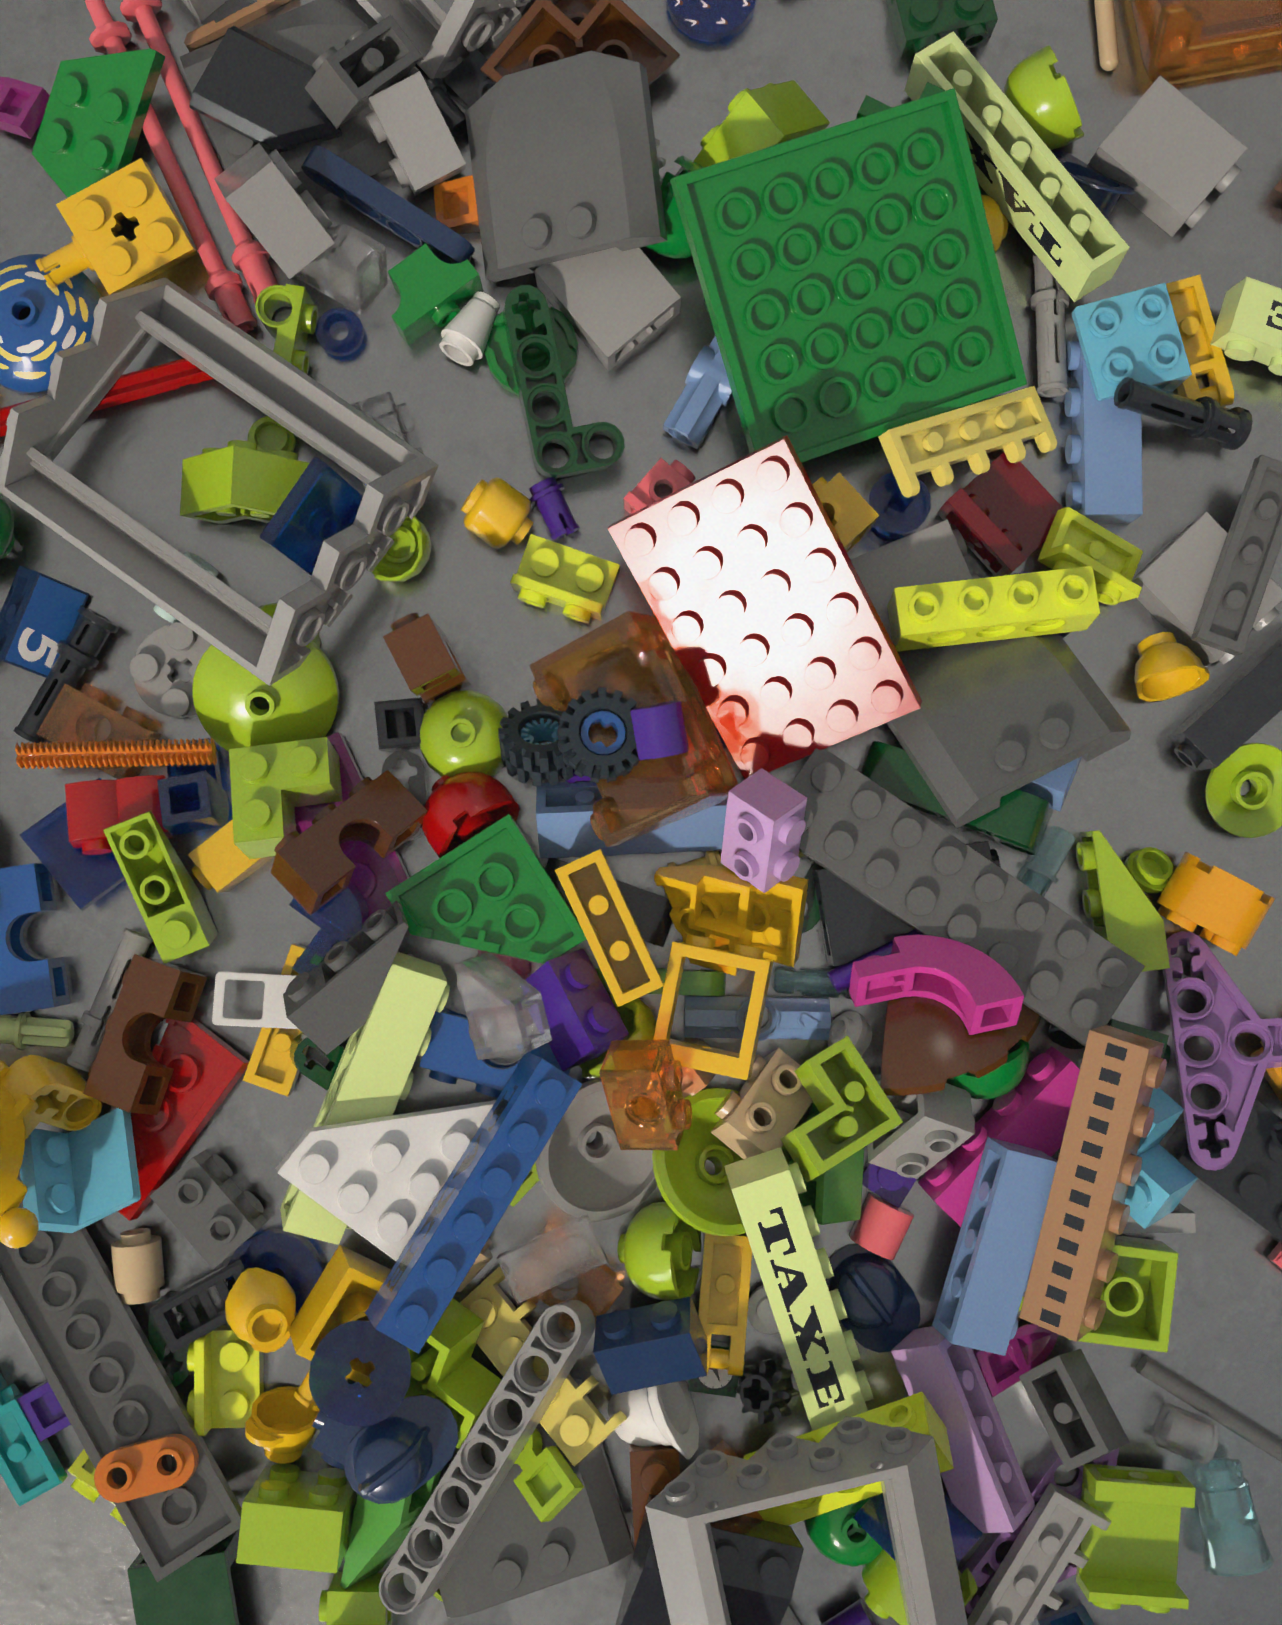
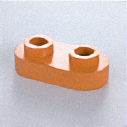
(144, 1468)

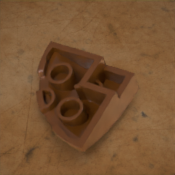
(572, 27)
(931, 1044)

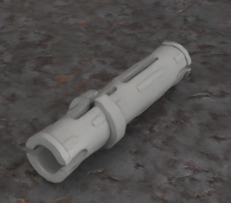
(1050, 305)
(95, 1020)

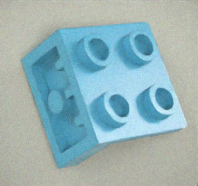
(1132, 338)
(80, 1173)

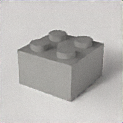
(266, 200)

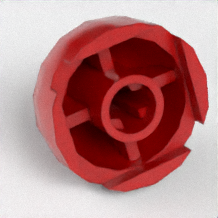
(463, 808)

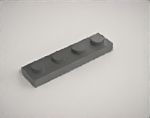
(1244, 562)

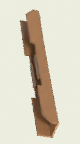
(213, 30)

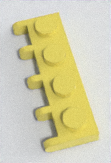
(967, 435)
(571, 1416)

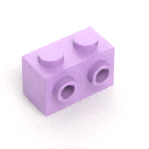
(763, 830)

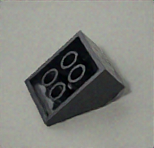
(755, 1565)

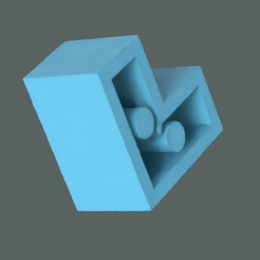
(1162, 1177)

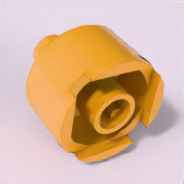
(1215, 900)

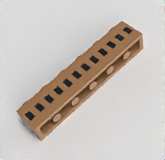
(1092, 1181)

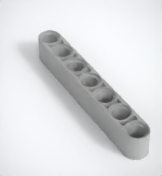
(471, 1472)

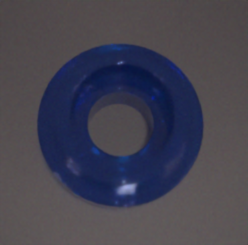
(330, 322)

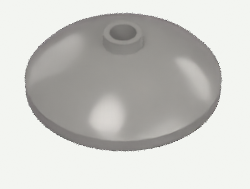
(597, 1175)

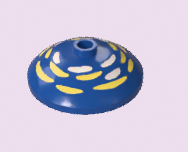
(56, 322)

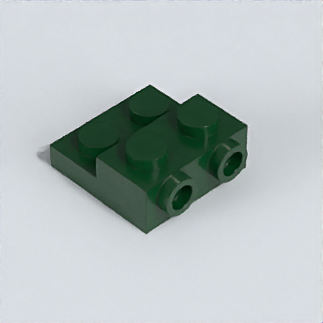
(926, 21)

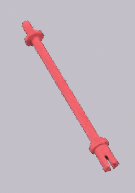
(249, 254)
(223, 285)

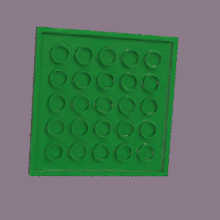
(852, 278)

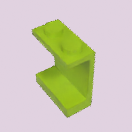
(1139, 1550)

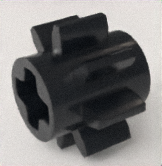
(766, 1403)

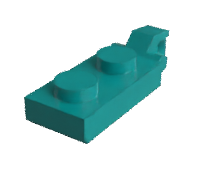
(25, 1462)

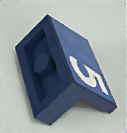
(36, 618)

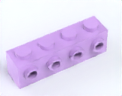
(986, 1473)

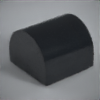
(399, 723)

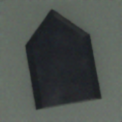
(261, 94)

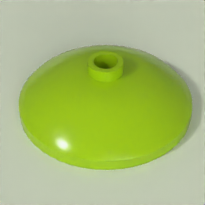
(299, 703)
(681, 1175)

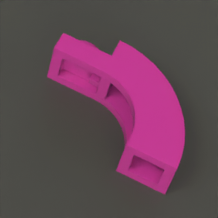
(943, 971)

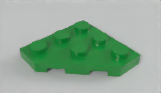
(491, 899)

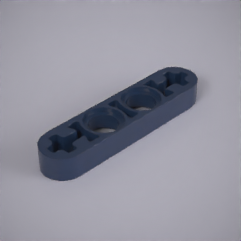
(385, 206)

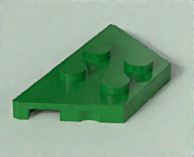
(95, 116)

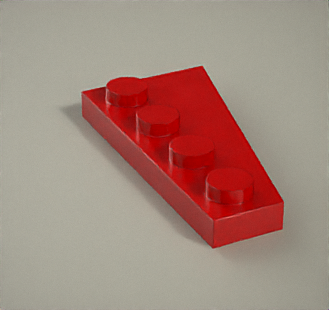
(199, 1084)

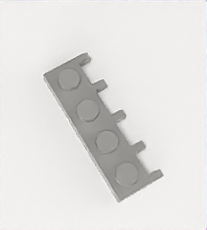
(1038, 1560)

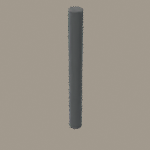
(1210, 1406)

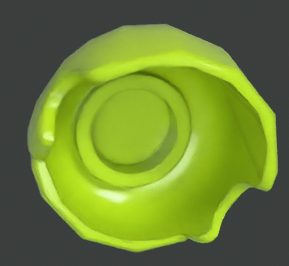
(407, 554)

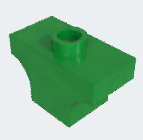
(430, 292)

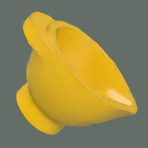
(1166, 668)
(261, 1309)
(281, 1424)

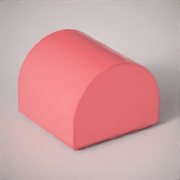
(881, 1227)

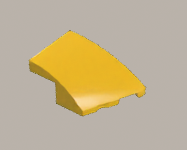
(723, 907)

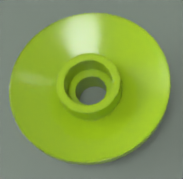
(1258, 810)

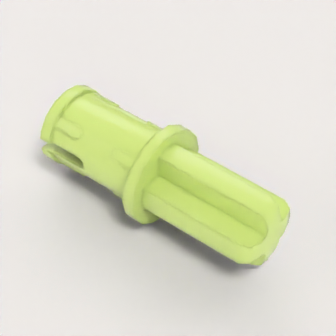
(35, 1031)

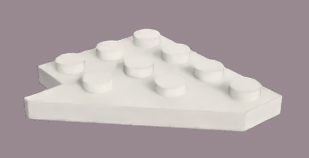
(383, 1169)

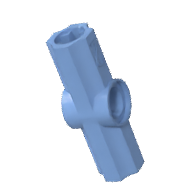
(701, 399)
(788, 1017)

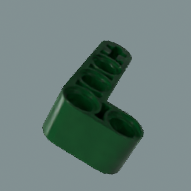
(551, 384)
(1015, 824)

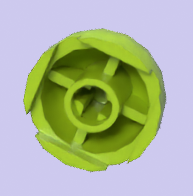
(1044, 99)
(462, 734)
(660, 1252)

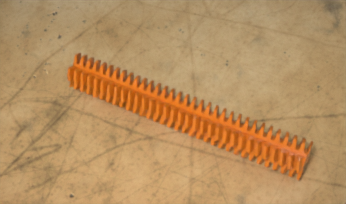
(101, 754)

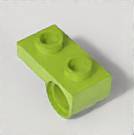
(293, 332)

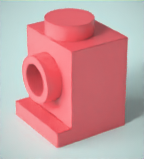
(674, 475)

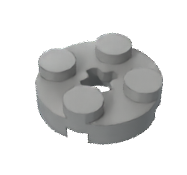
(154, 664)

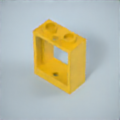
(703, 1057)

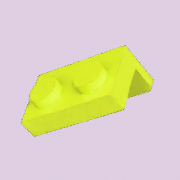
(1082, 542)

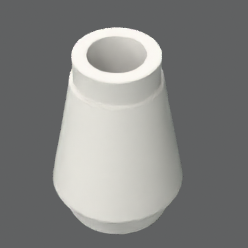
(470, 329)

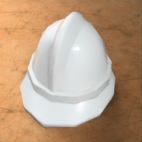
(658, 1417)

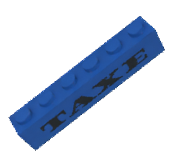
(472, 1202)

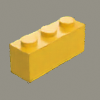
(609, 927)

